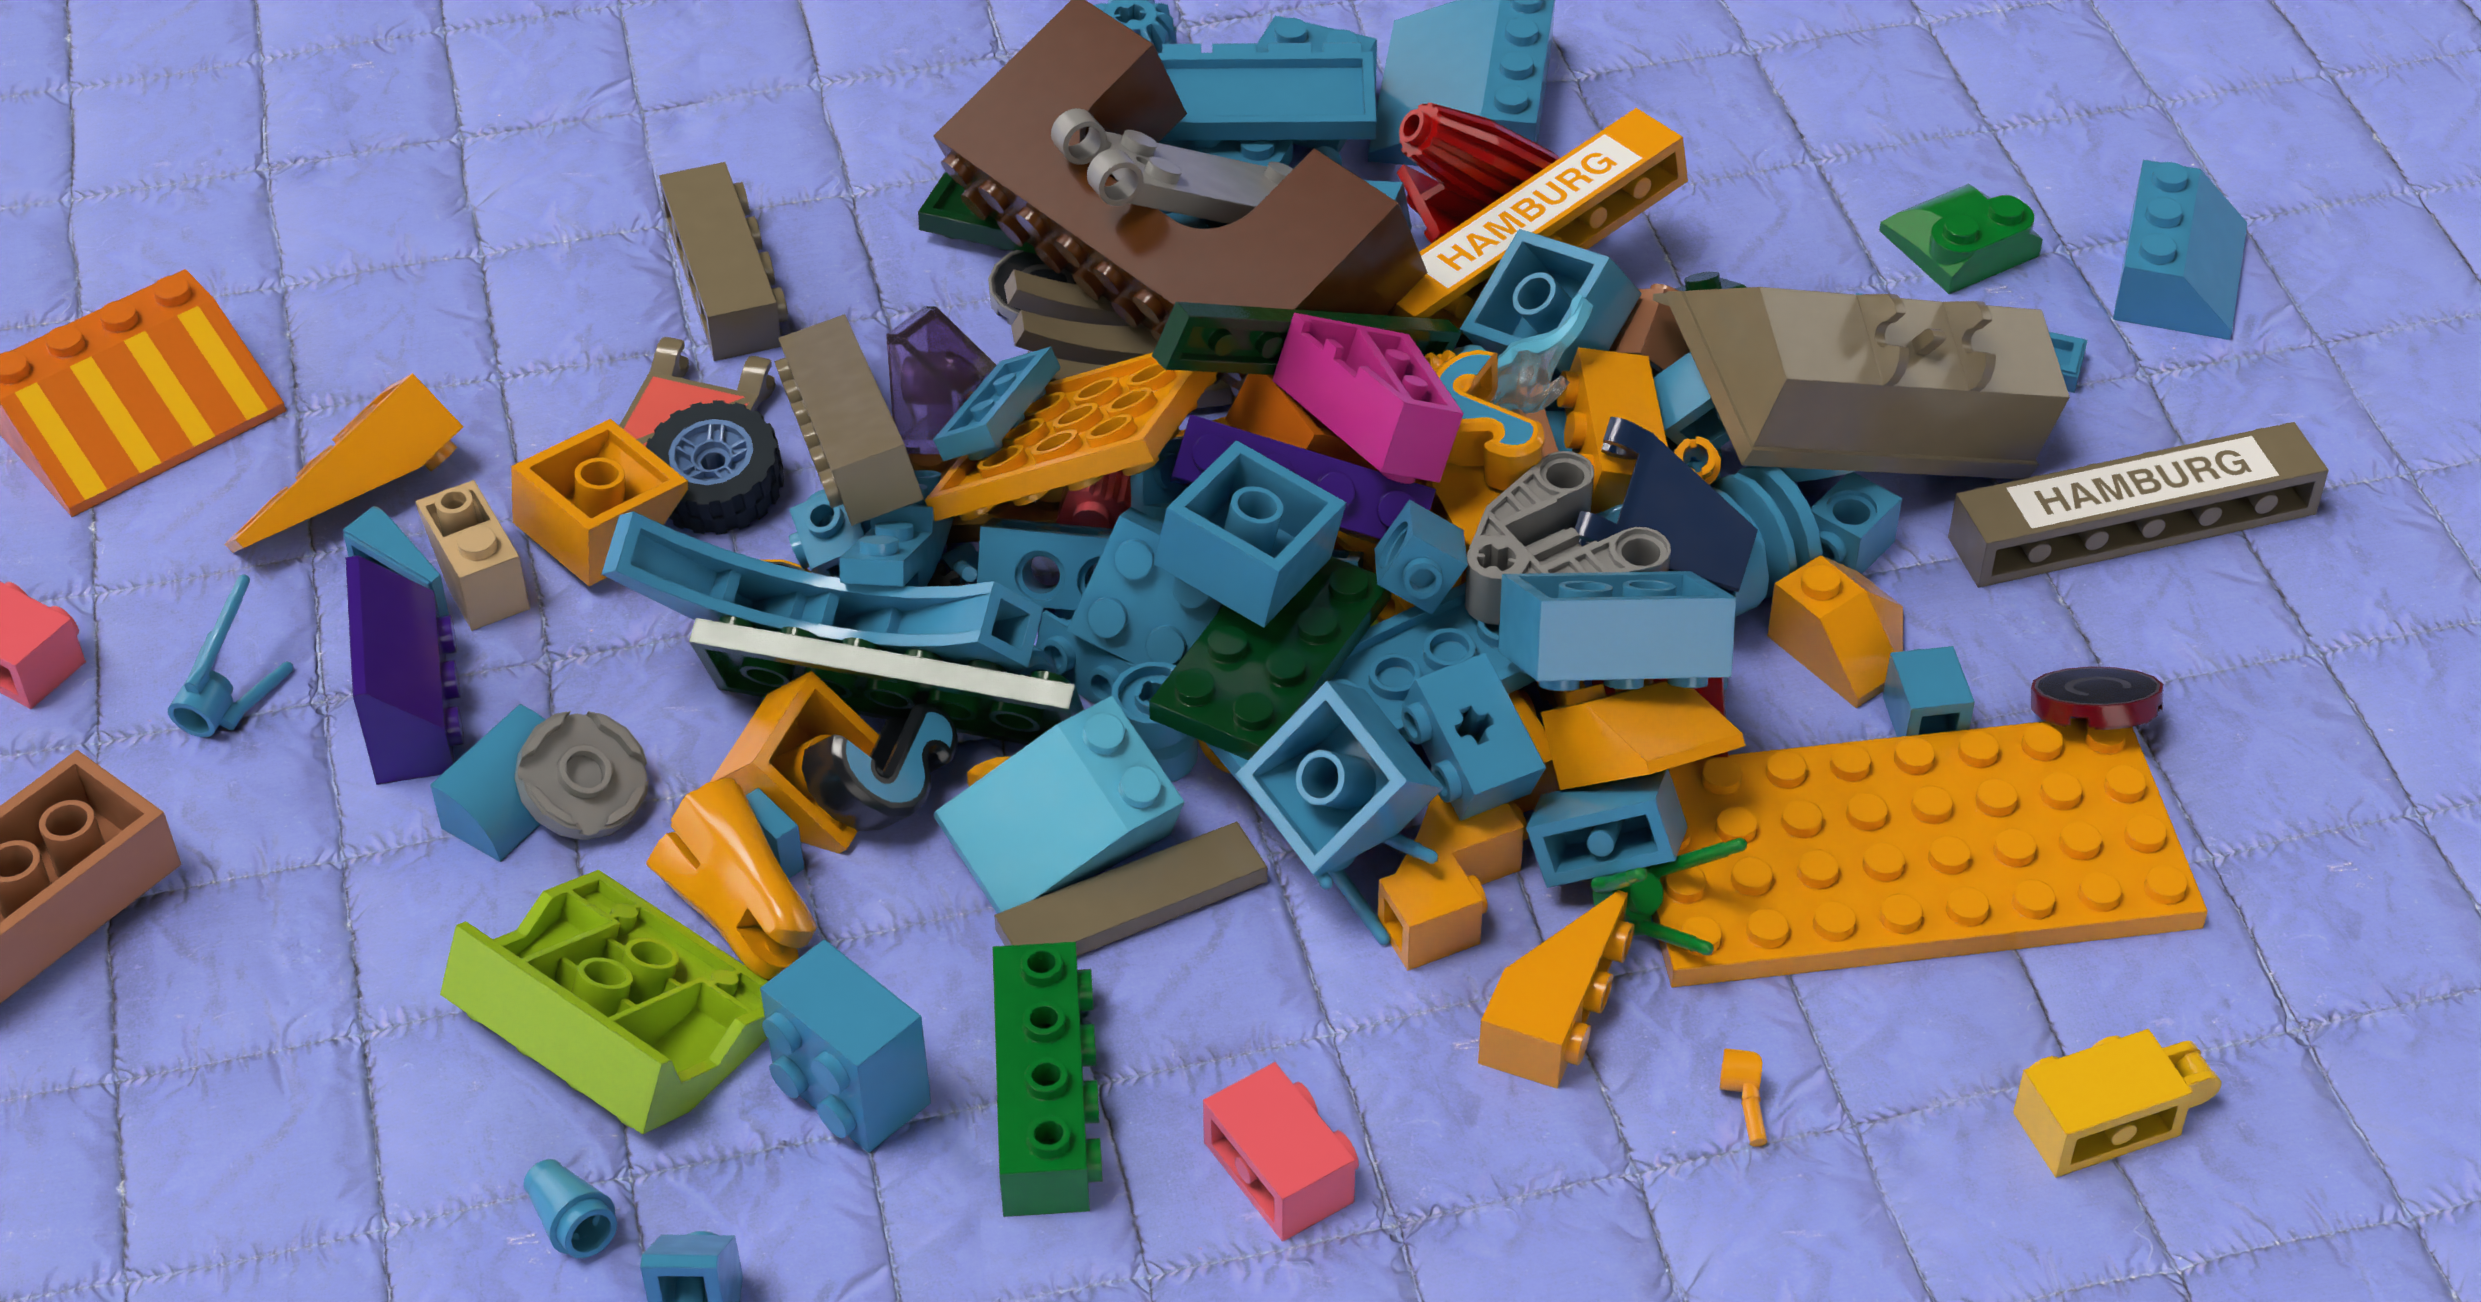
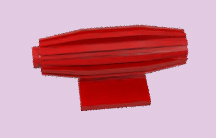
(1469, 159)

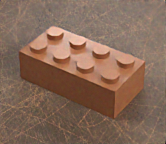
(70, 861)

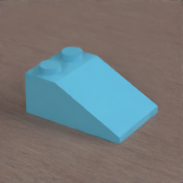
(1062, 808)

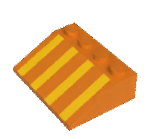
(130, 392)

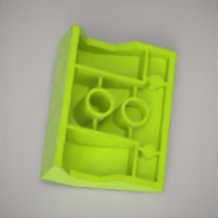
(612, 999)

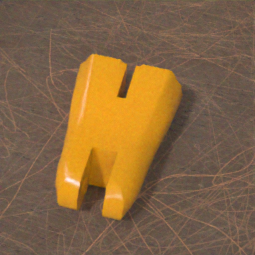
(733, 878)

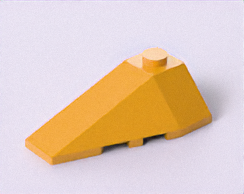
(383, 442)

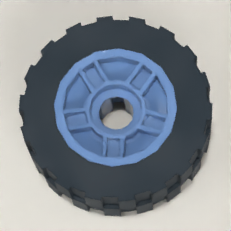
(728, 464)

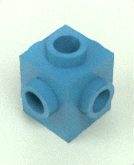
(823, 534)

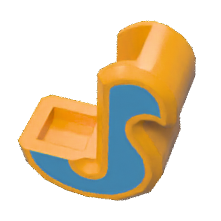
(1489, 433)

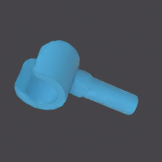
(963, 561)

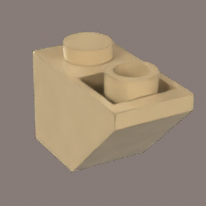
(474, 555)

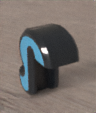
(892, 780)

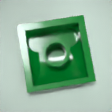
(1965, 236)

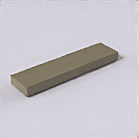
(1138, 893)

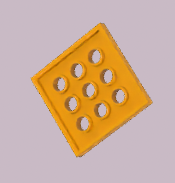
(1076, 435)

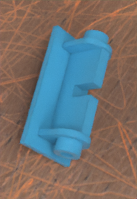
(1078, 660)

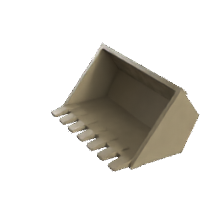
(1874, 380)

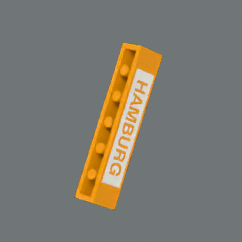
(1569, 201)

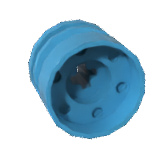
(1785, 527)

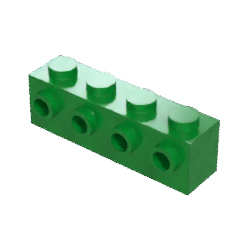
(1041, 1082)

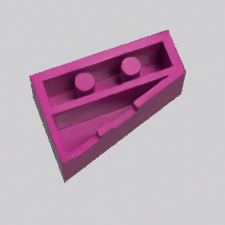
(1372, 394)

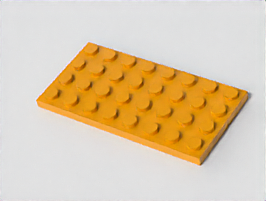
(1923, 851)

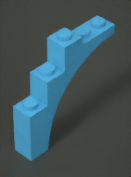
(712, 582)

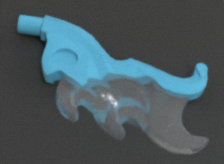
(1529, 363)

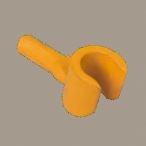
(1742, 1073)

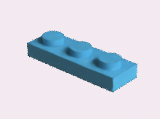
(997, 406)

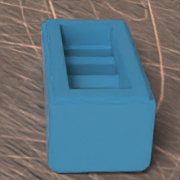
(383, 543)

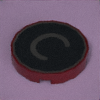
(2102, 694)

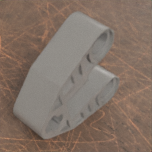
(1535, 532)

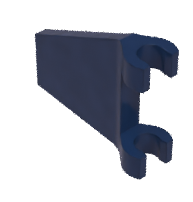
(1674, 500)

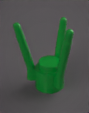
(1646, 893)

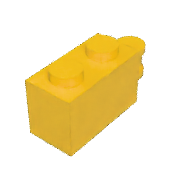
(2111, 1099)

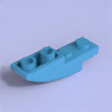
(900, 545)

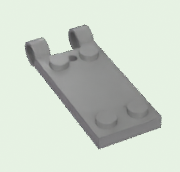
(1164, 174)

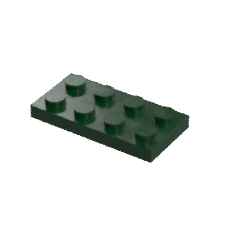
(1251, 679)

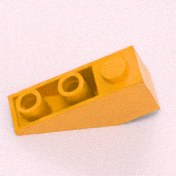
(1547, 995)

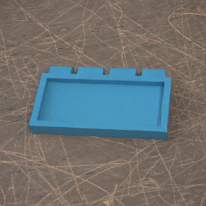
(1273, 92)

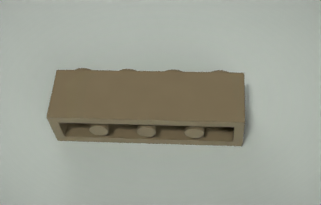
(723, 261)

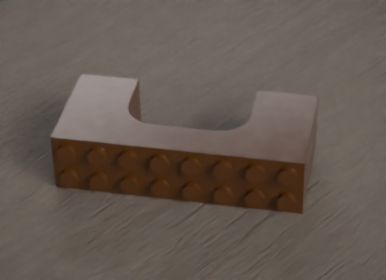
(1307, 246)

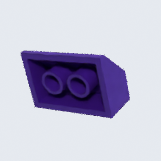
(402, 673)

